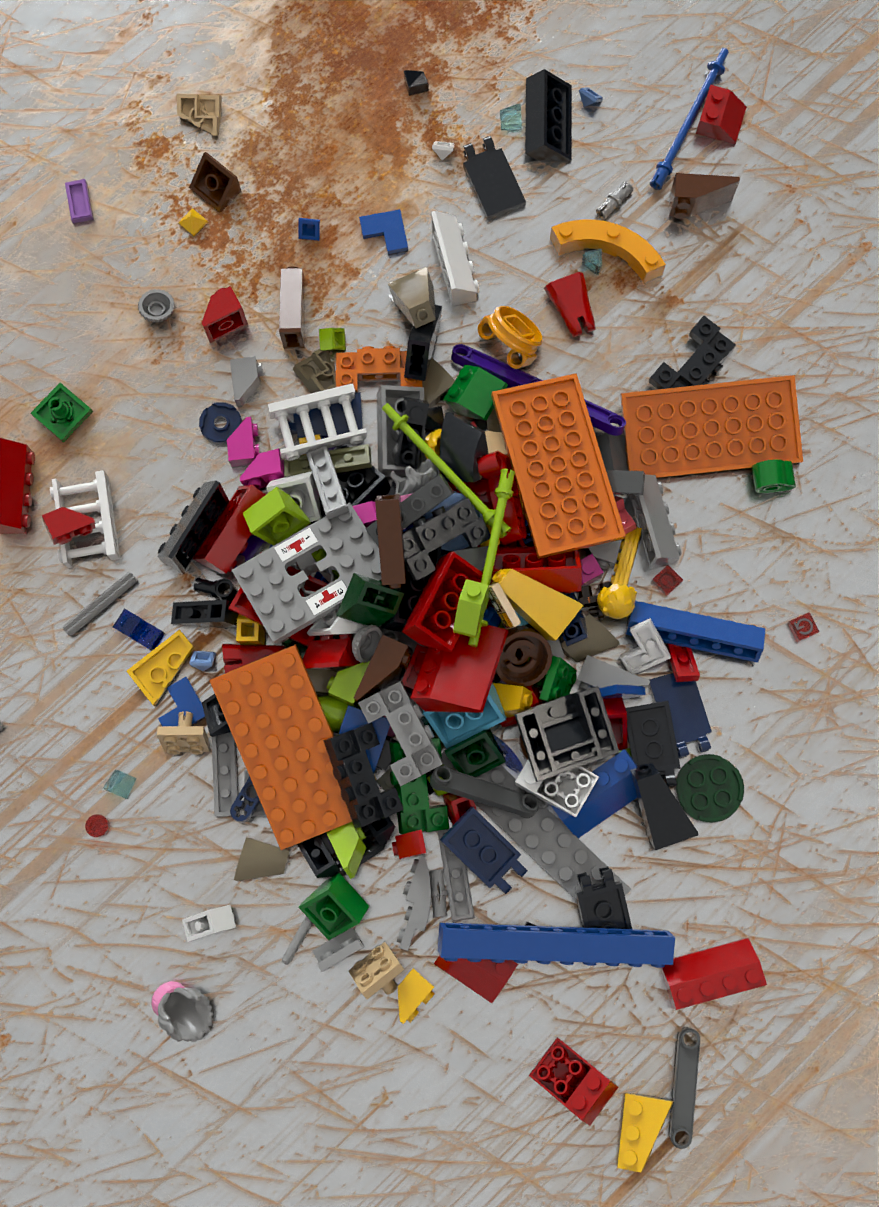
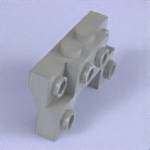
(409, 729)

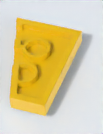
(160, 666)
(640, 1128)

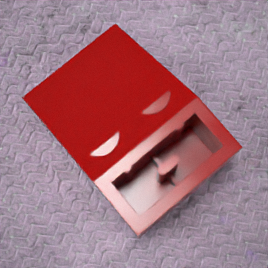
(573, 1081)

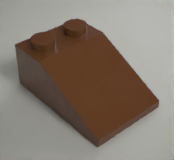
(699, 193)
(384, 666)

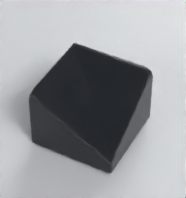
(415, 82)
(434, 419)

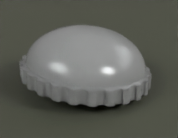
(156, 305)
(366, 642)

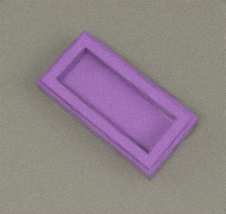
(79, 201)

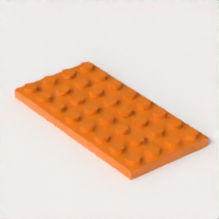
(712, 426)
(557, 466)
(282, 744)

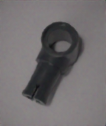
(216, 588)

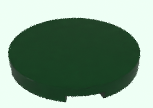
(709, 788)

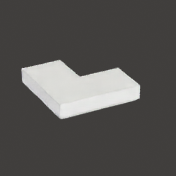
(650, 649)

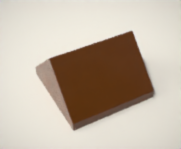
(215, 183)

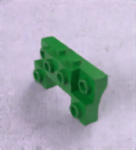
(415, 800)

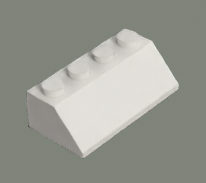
(453, 258)

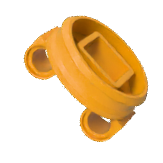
(515, 331)

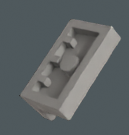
(337, 949)

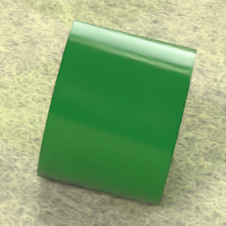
(773, 476)

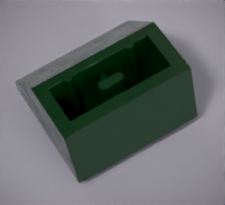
(369, 601)

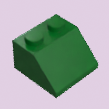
(472, 392)
(334, 907)

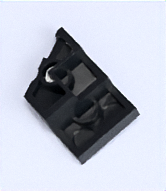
(461, 447)

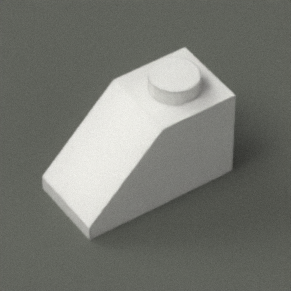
(209, 923)

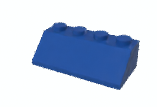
(610, 794)

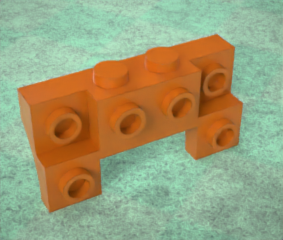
(372, 365)

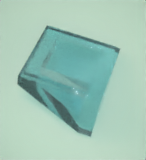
(511, 118)
(120, 784)

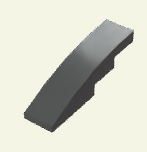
(626, 482)

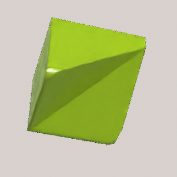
(332, 339)

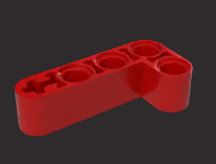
(490, 468)

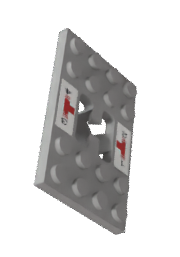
(277, 594)

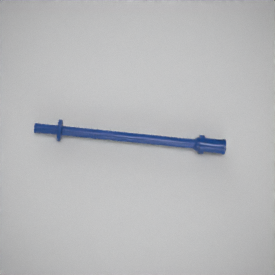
(664, 167)

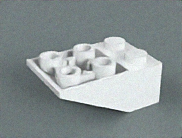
(564, 791)

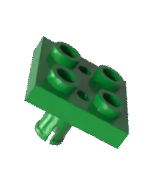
(56, 407)
(557, 681)

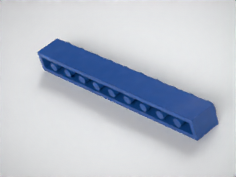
(555, 944)

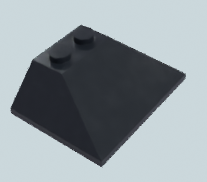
(566, 733)
(322, 856)

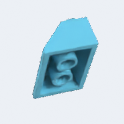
(458, 726)

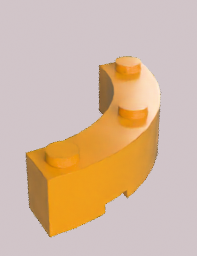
(611, 240)

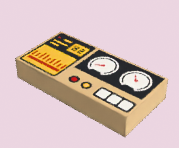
(503, 606)

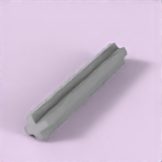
(99, 604)

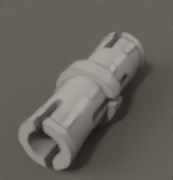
(614, 200)
(437, 876)

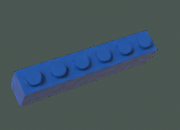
(701, 631)

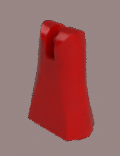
(572, 302)
(239, 655)

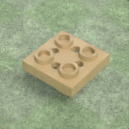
(183, 737)
(377, 971)

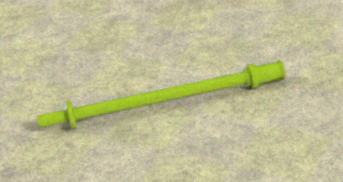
(401, 423)
(503, 493)

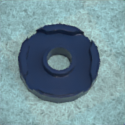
(218, 411)

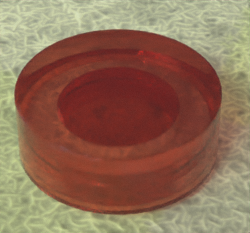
(97, 826)

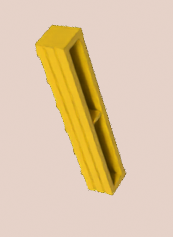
(626, 557)

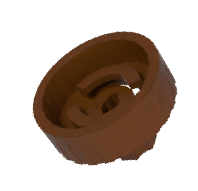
(518, 653)

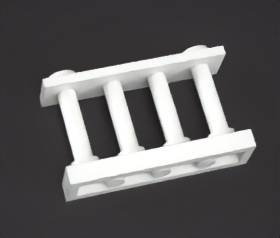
(320, 400)
(103, 506)

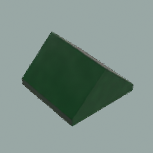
(476, 754)

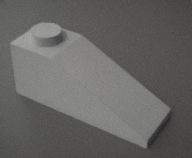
(601, 674)

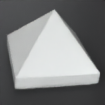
(443, 149)

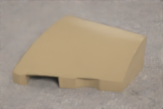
(201, 110)

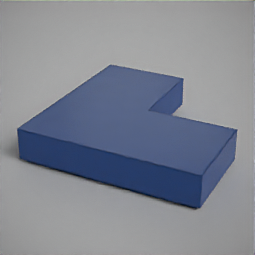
(387, 224)
(623, 691)
(186, 700)

